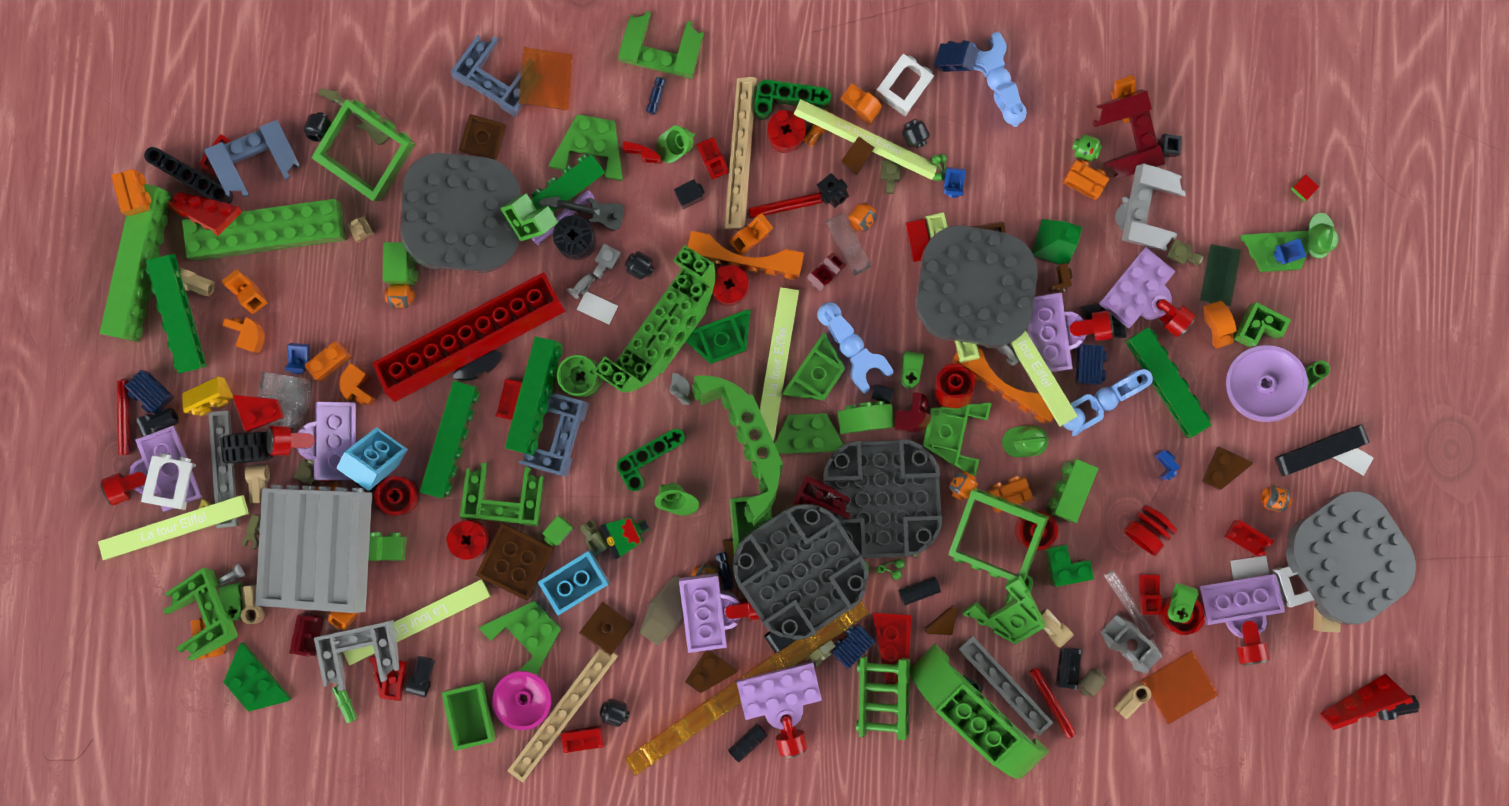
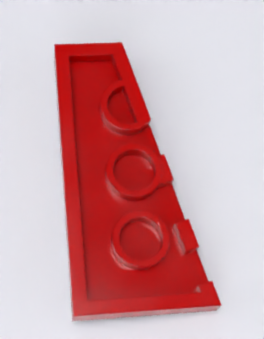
(207, 212)
(893, 639)
(1366, 702)

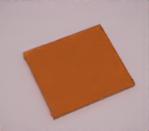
(545, 78)
(1180, 687)

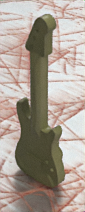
(376, 135)

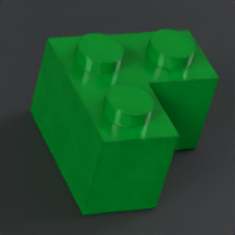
(1062, 570)

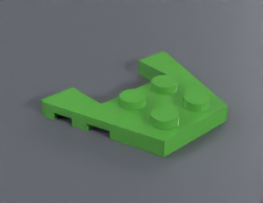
(592, 137)
(946, 433)
(1015, 620)
(532, 629)

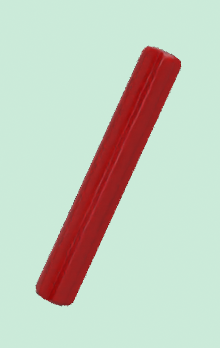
(785, 205)
(123, 418)
(1052, 703)

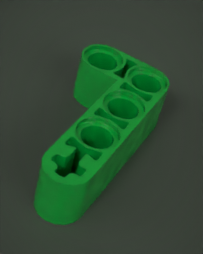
(792, 99)
(652, 455)

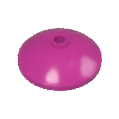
(515, 711)

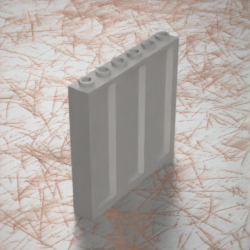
(314, 548)

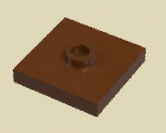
(482, 137)
(606, 629)

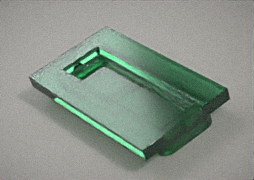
(1220, 274)

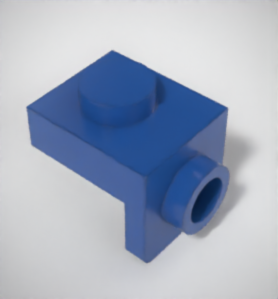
(954, 182)
(1289, 252)
(297, 357)
(1167, 459)

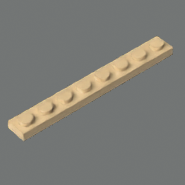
(740, 153)
(561, 715)

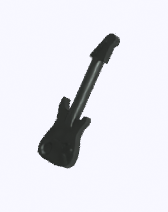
(608, 215)

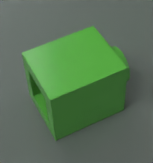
(557, 531)

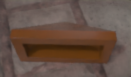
(857, 155)
(943, 623)

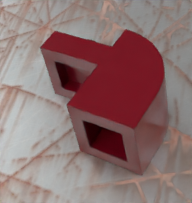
(826, 272)
(916, 419)

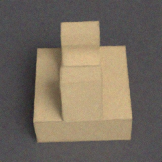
(360, 229)

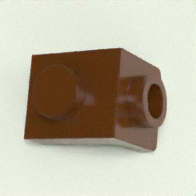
(1064, 277)

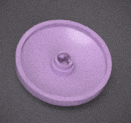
(1266, 383)

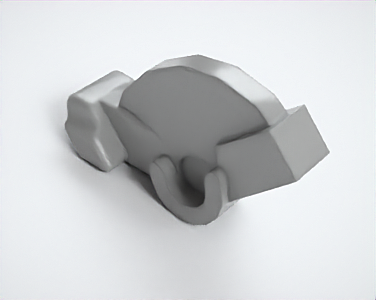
(1121, 213)
(582, 286)
(1012, 357)
(680, 388)
(232, 576)

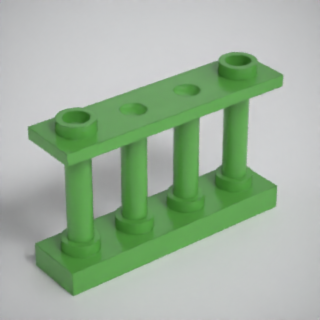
(901, 688)

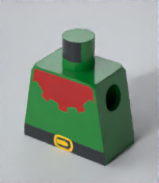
(624, 535)

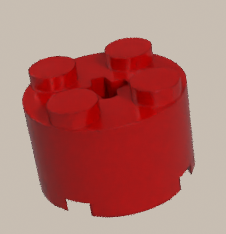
(793, 139)
(739, 280)
(954, 386)
(392, 485)
(1024, 532)
(457, 537)
(1190, 627)

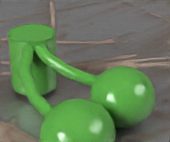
(936, 160)
(896, 574)

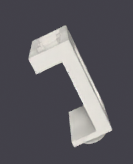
(895, 101)
(185, 470)
(1288, 597)

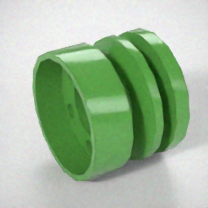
(569, 377)

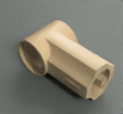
(197, 283)
(257, 477)
(248, 596)
(1056, 631)
(1130, 702)

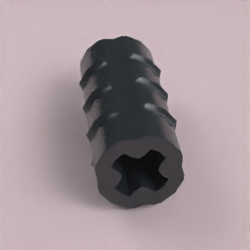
(919, 590)
(747, 742)

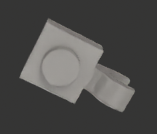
(607, 259)

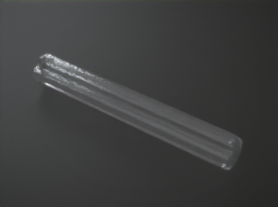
(1129, 604)

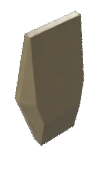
(663, 613)

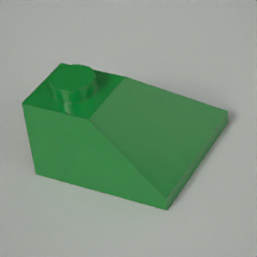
(1056, 241)

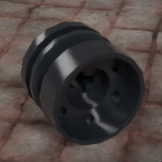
(582, 245)

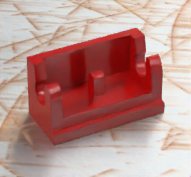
(508, 399)
(1248, 538)
(582, 739)

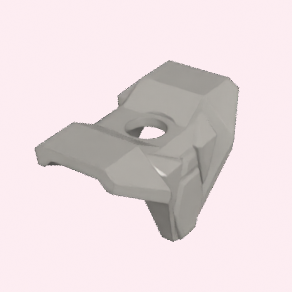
(1118, 633)

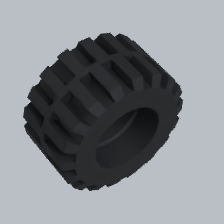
(244, 448)

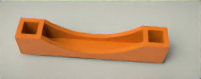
(784, 262)
(1027, 401)

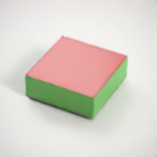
(1304, 187)

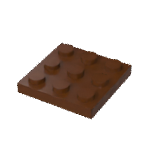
(514, 561)

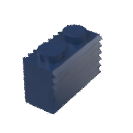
(956, 56)
(1090, 364)
(149, 392)
(852, 645)

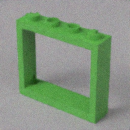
(342, 172)
(1010, 507)

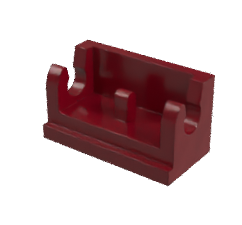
(305, 630)

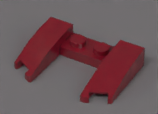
(1137, 108)
(816, 492)

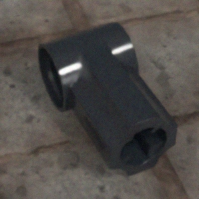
(155, 422)
(419, 682)
(1401, 709)

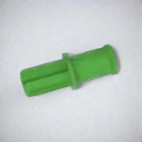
(345, 704)

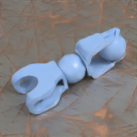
(999, 80)
(852, 346)
(1107, 399)

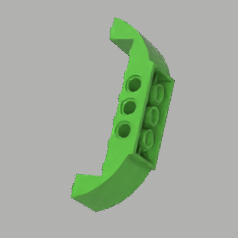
(665, 327)
(741, 410)
(975, 715)

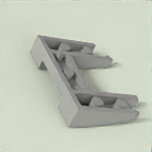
(1135, 226)
(331, 646)

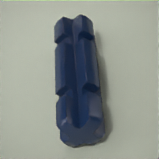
(655, 96)
(724, 571)

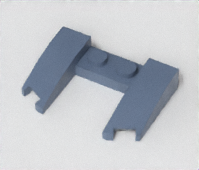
(469, 73)
(267, 138)
(558, 459)

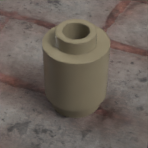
(1092, 682)

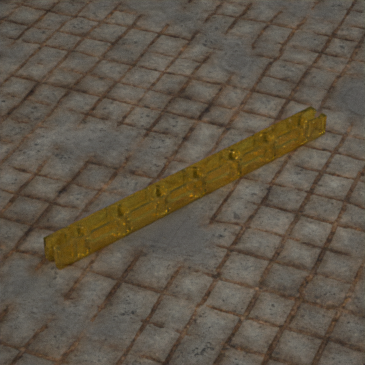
(729, 696)

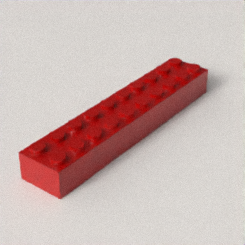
(468, 337)

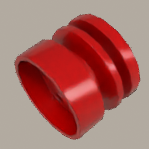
(1152, 527)

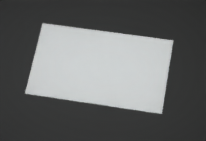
(597, 307)
(1356, 460)
(1249, 568)

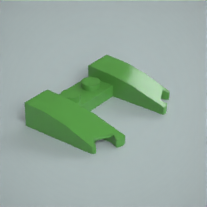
(678, 64)
(524, 513)
(219, 629)

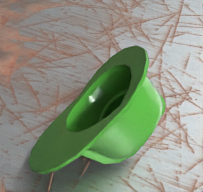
(674, 143)
(1321, 236)
(1025, 441)
(676, 500)

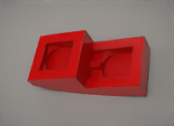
(647, 154)
(712, 158)
(917, 238)
(1150, 594)

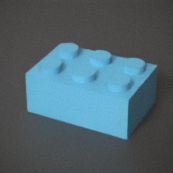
(371, 458)
(574, 582)

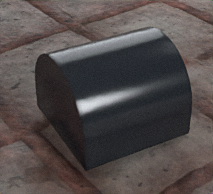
(1170, 145)
(882, 393)

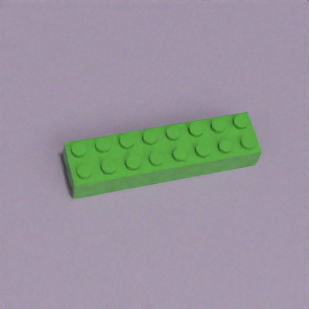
(268, 230)
(130, 282)

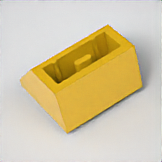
(206, 397)

